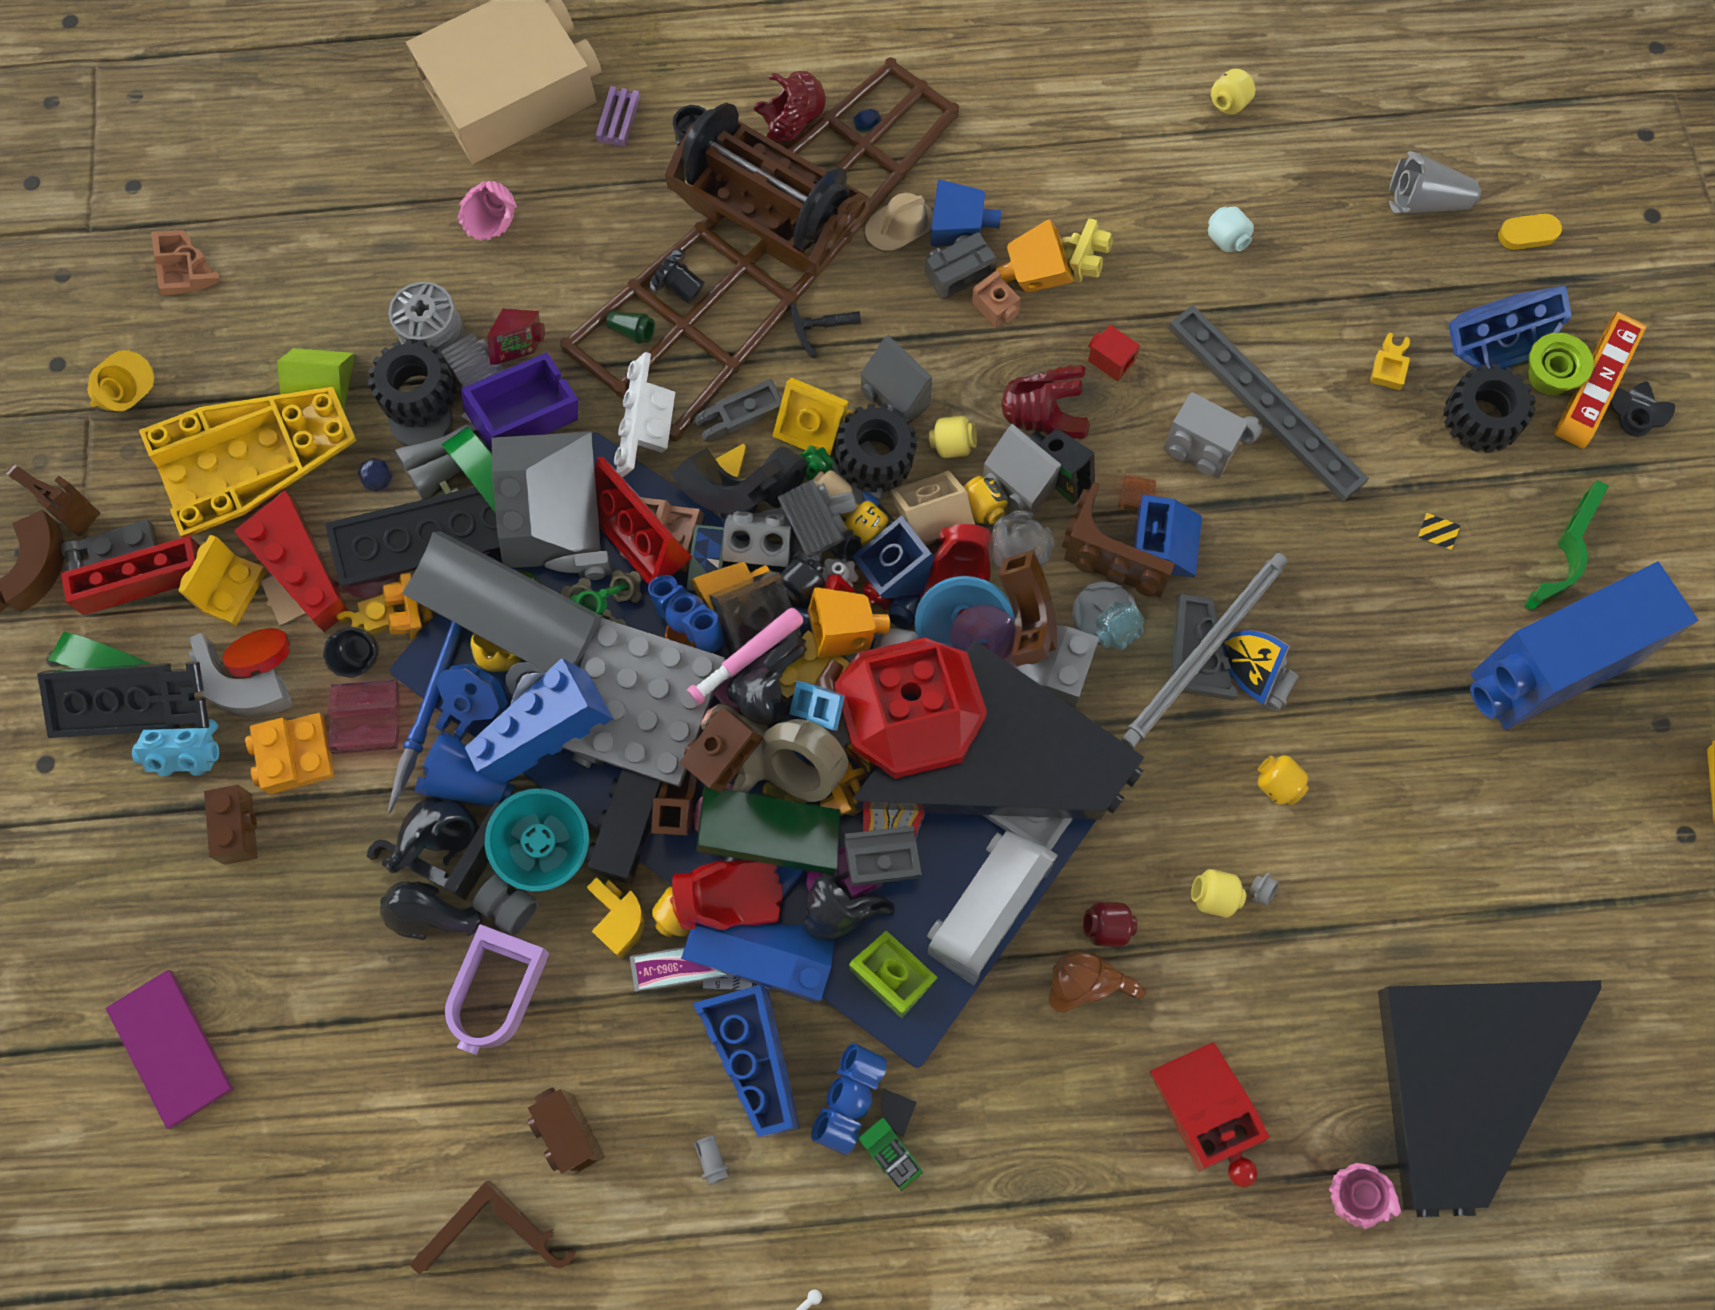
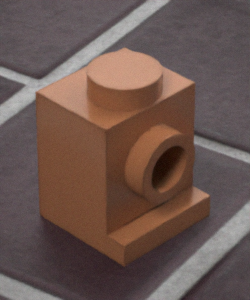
(994, 309)

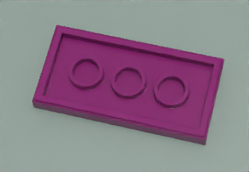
(169, 1049)

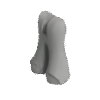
(429, 463)

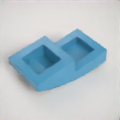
(817, 704)

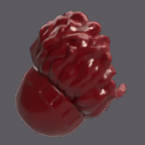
(794, 107)

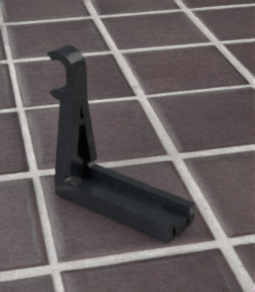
(464, 874)

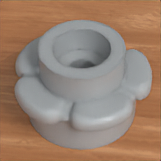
(1264, 889)

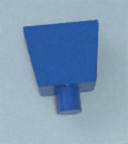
(960, 212)

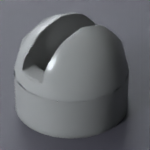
(1253, 432)

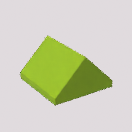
(315, 369)
(892, 973)

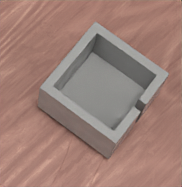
(1205, 435)

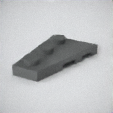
(1193, 621)

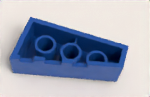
(539, 722)
(752, 1055)

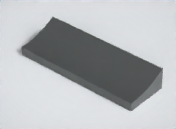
(501, 604)

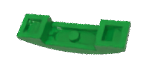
(474, 461)
(80, 652)

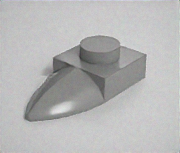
(588, 565)

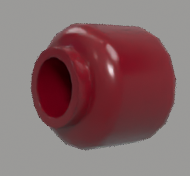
(1109, 924)

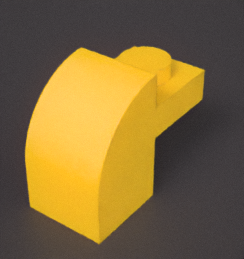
(624, 922)

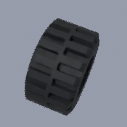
(406, 362)
(1500, 389)
(879, 426)

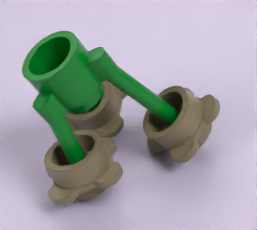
(622, 587)

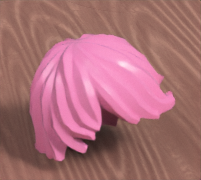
(487, 210)
(1363, 1196)

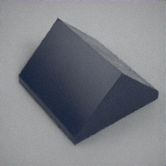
(896, 561)

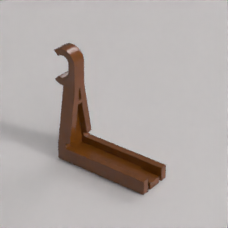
(68, 507)
(506, 1211)

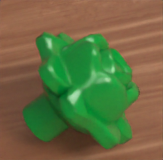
(817, 461)

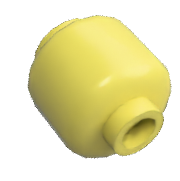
(1233, 91)
(953, 437)
(1218, 893)

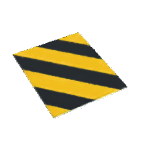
(1439, 531)

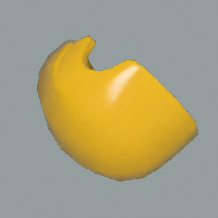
(490, 656)

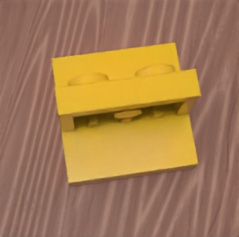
(809, 416)

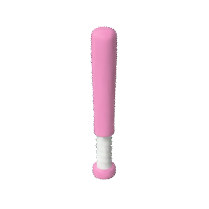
(757, 646)

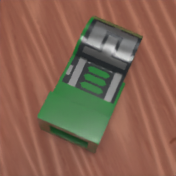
(890, 1154)

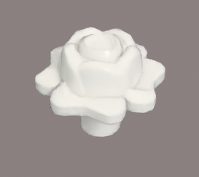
(840, 567)

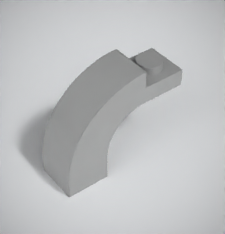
(248, 697)

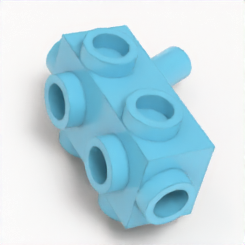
(177, 750)

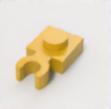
(1390, 365)
(371, 615)

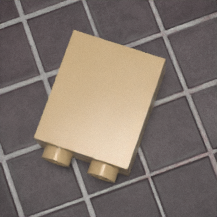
(505, 72)

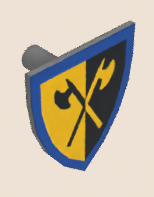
(1255, 661)

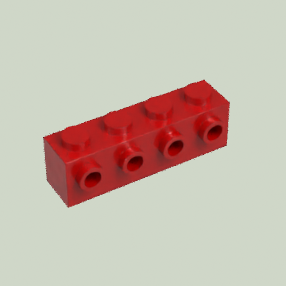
(129, 576)

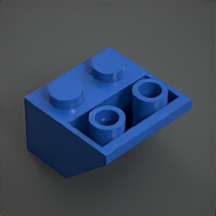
(1169, 532)

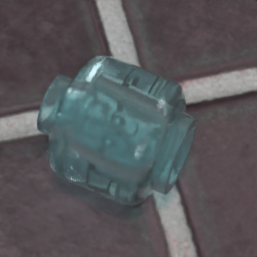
(1119, 625)

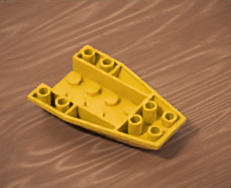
(243, 452)

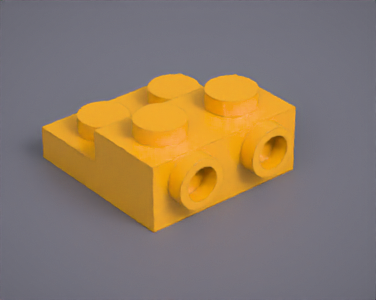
(289, 753)

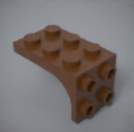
(1117, 561)

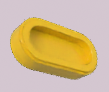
(1529, 231)

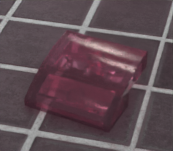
(364, 716)

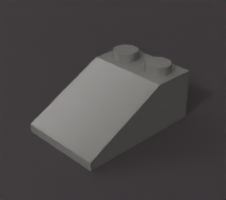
(1066, 666)

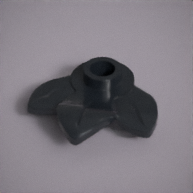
(1640, 406)

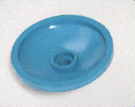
(944, 601)

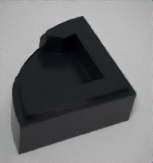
(897, 1111)

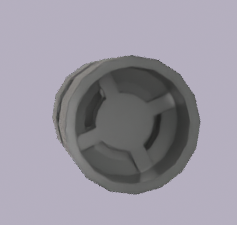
(508, 906)

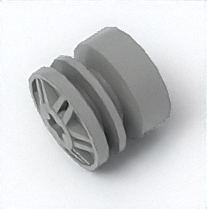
(426, 314)

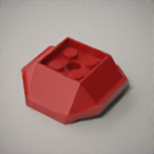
(915, 734)

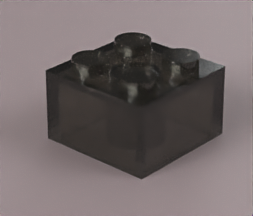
(750, 607)

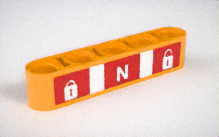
(1593, 397)

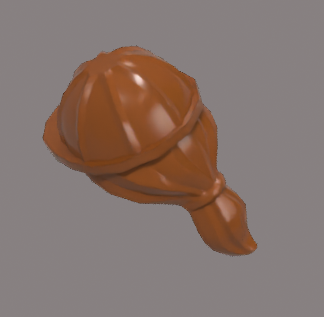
(1087, 978)

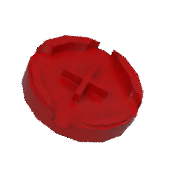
(256, 651)

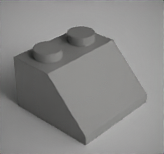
(1022, 470)

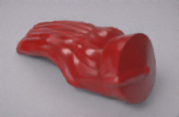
(961, 554)
(727, 895)

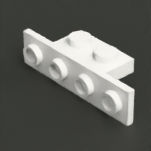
(646, 416)

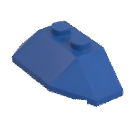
(1508, 327)

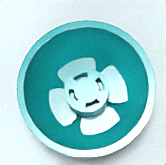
(522, 822)

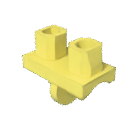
(1080, 250)

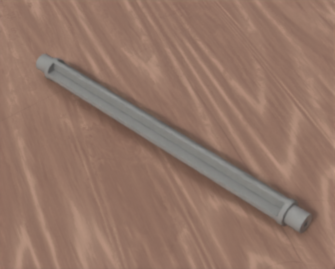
(1200, 655)

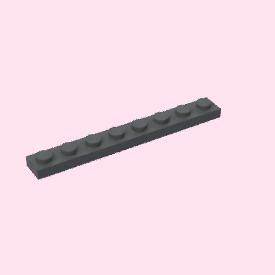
(1268, 403)

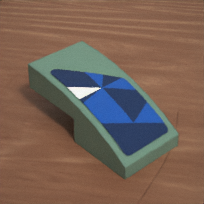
(705, 551)

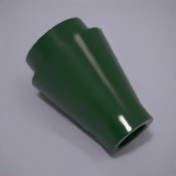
(632, 325)

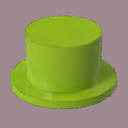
(1559, 363)

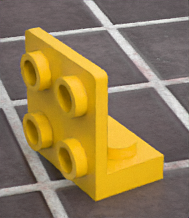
(221, 582)

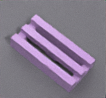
(622, 96)

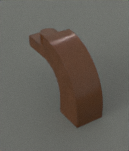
(37, 562)
(1031, 608)
(675, 807)

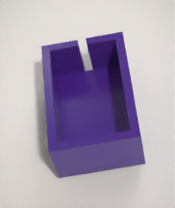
(520, 401)

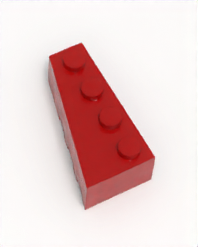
(290, 554)

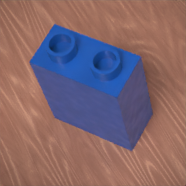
(1580, 646)

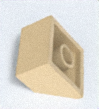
(933, 505)

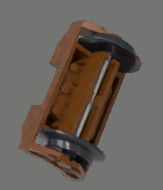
(764, 189)

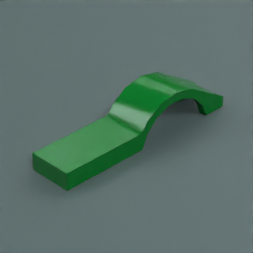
(1573, 546)

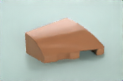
(179, 264)

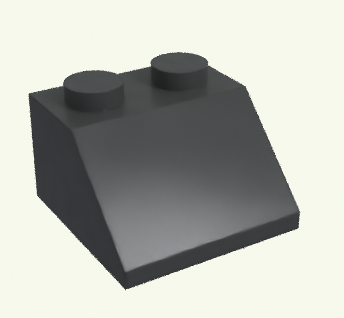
(896, 380)

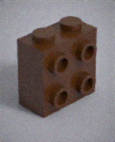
(565, 1132)

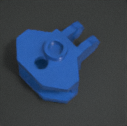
(469, 697)

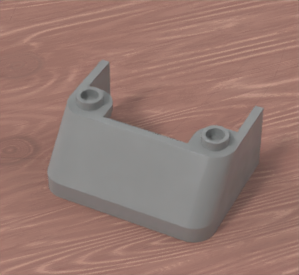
(990, 904)

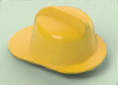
(120, 381)

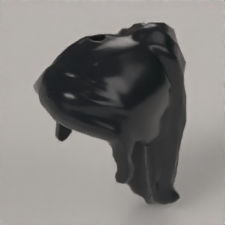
(758, 685)
(432, 826)
(415, 907)
(834, 914)

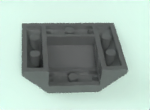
(544, 497)

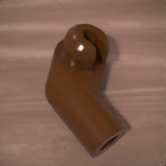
(829, 675)

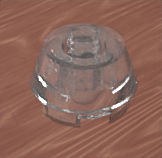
(1020, 534)

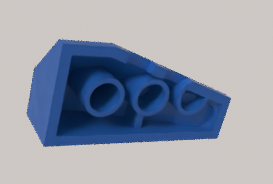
(766, 955)

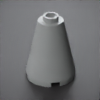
(1430, 186)

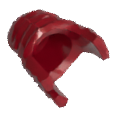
(1032, 402)

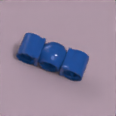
(686, 613)
(849, 1099)

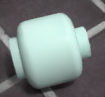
(1230, 229)

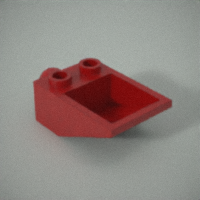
(1207, 1106)

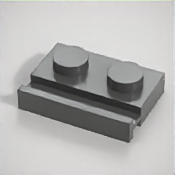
(882, 856)

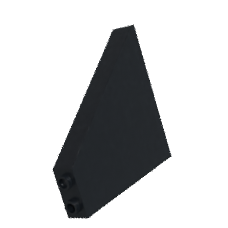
(1025, 761)
(1470, 1079)

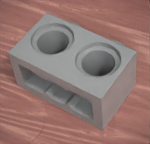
(757, 549)

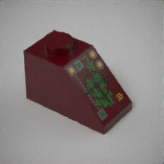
(514, 335)

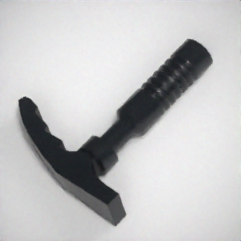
(827, 321)

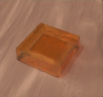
(1133, 489)

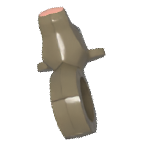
(779, 764)

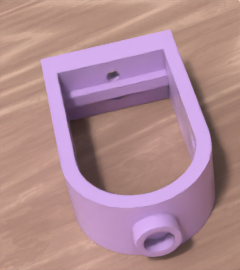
(510, 947)

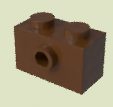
(720, 749)
(230, 824)

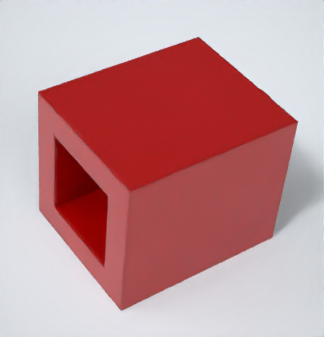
(1113, 352)

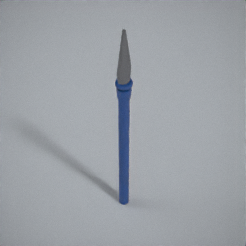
(419, 730)

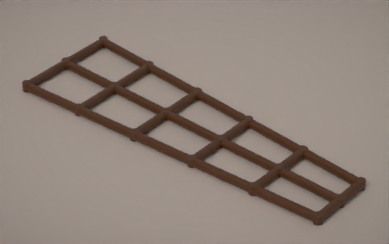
(746, 263)

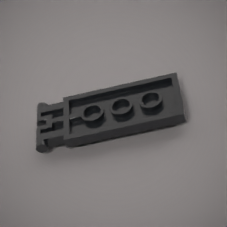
(121, 699)

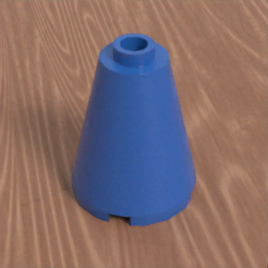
(454, 778)

